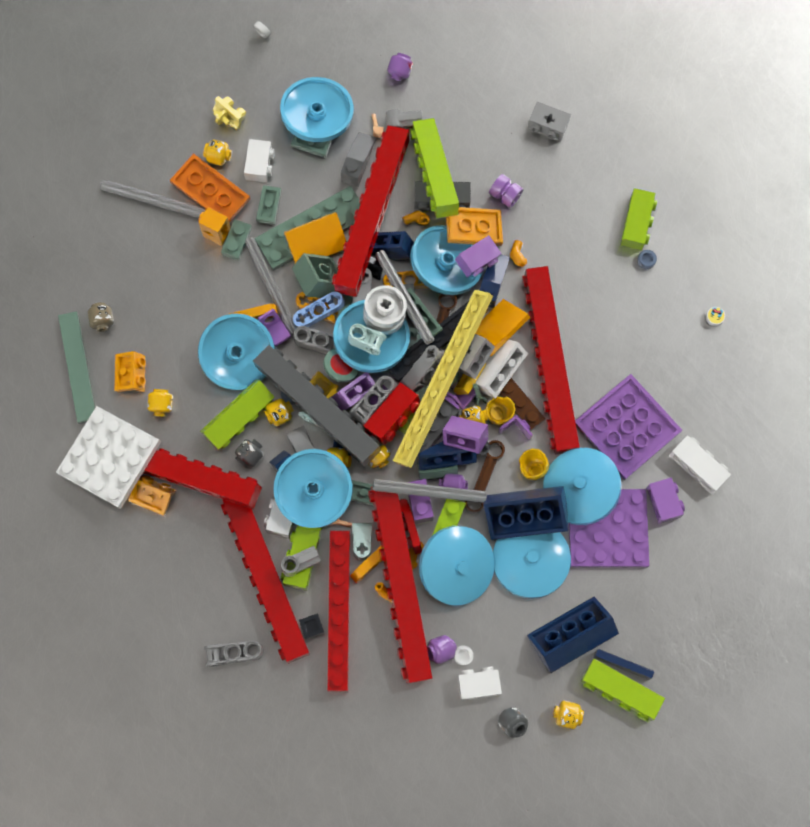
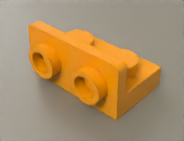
(130, 372)
(152, 494)

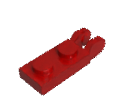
(409, 525)

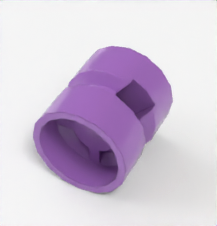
(506, 191)

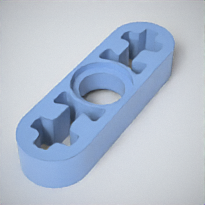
(320, 302)

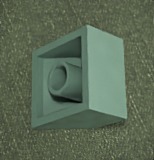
(315, 274)

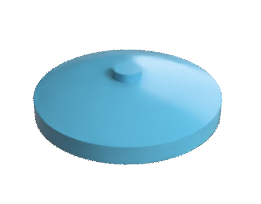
(316, 109)
(436, 265)
(229, 349)
(392, 349)
(589, 484)
(313, 488)
(532, 564)
(456, 565)

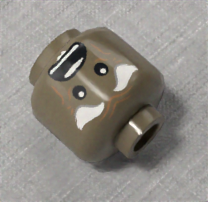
(100, 316)

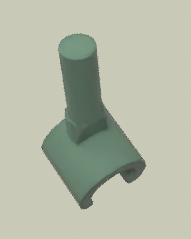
(478, 397)

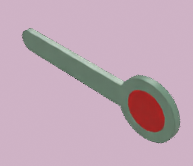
(333, 364)

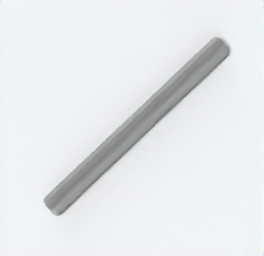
(151, 198)
(271, 285)
(411, 307)
(429, 490)

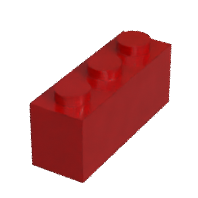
(392, 414)

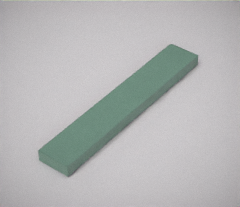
(77, 366)

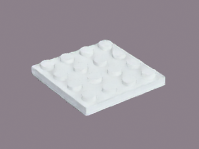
(108, 457)

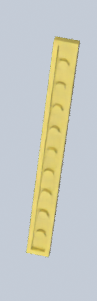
(442, 378)

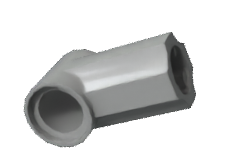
(402, 119)
(302, 561)

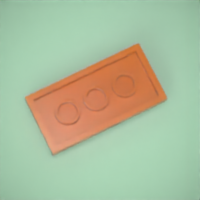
(209, 188)

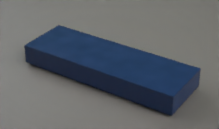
(623, 664)

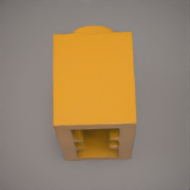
(214, 226)

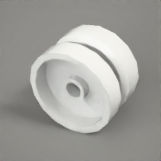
(384, 309)

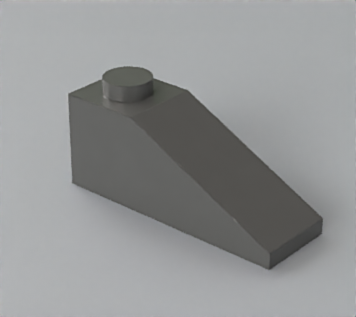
(357, 159)

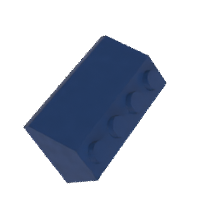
(526, 513)
(573, 634)

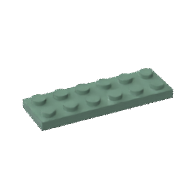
(274, 243)

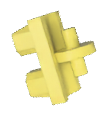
(226, 114)

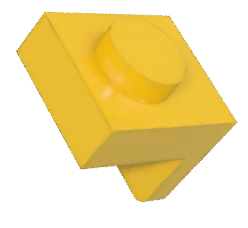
(322, 381)

